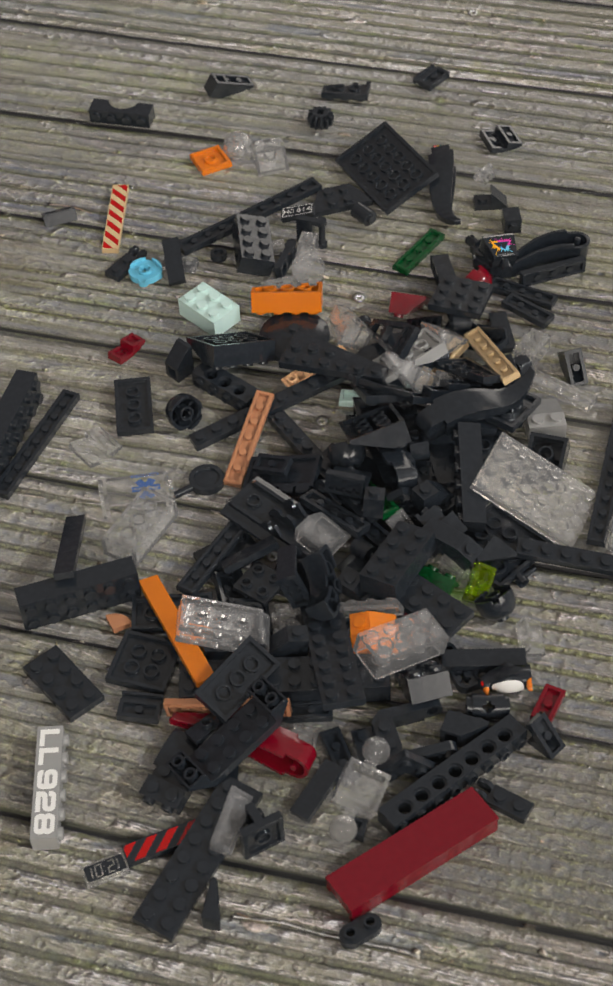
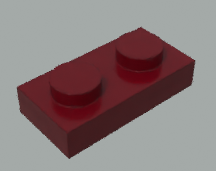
(549, 701)

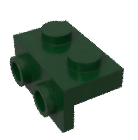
(444, 582)

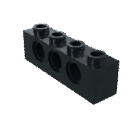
(224, 386)

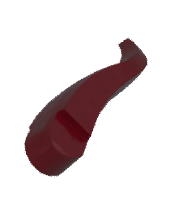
(279, 752)

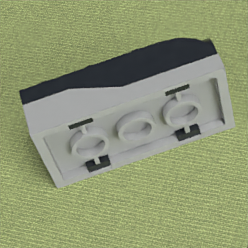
(423, 352)

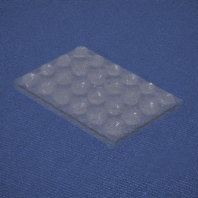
(534, 491)

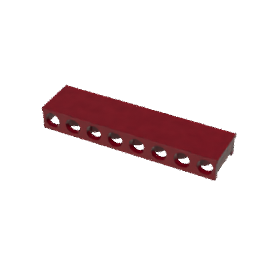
(412, 853)

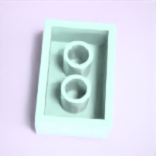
(209, 309)

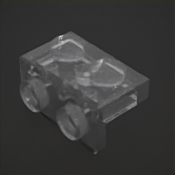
(285, 615)

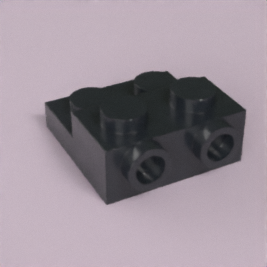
(165, 790)

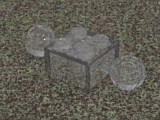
(359, 789)

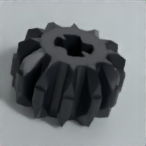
(320, 118)

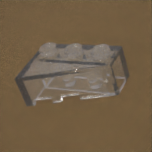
(348, 328)

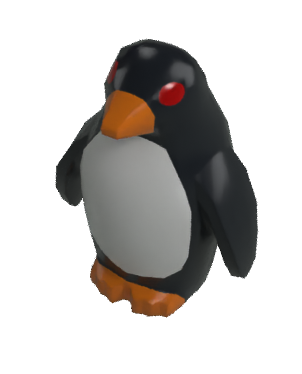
(507, 679)

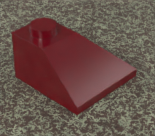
(406, 304)

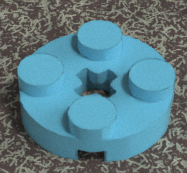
(153, 271)

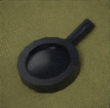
(203, 480)

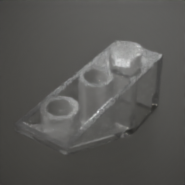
(407, 372)

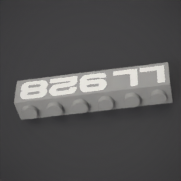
(48, 788)

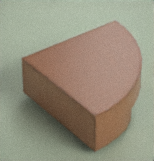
(118, 622)

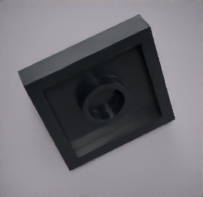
(260, 831)

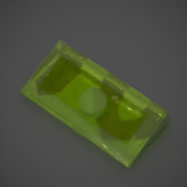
(479, 581)

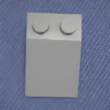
(546, 419)

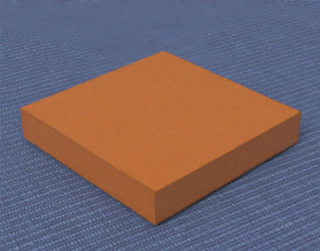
(210, 160)

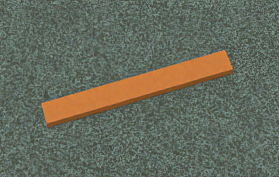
(166, 612)

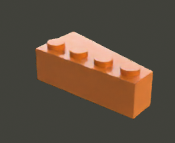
(287, 299)

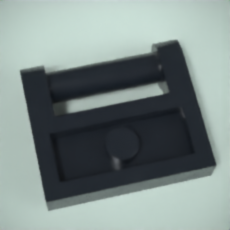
(307, 224)

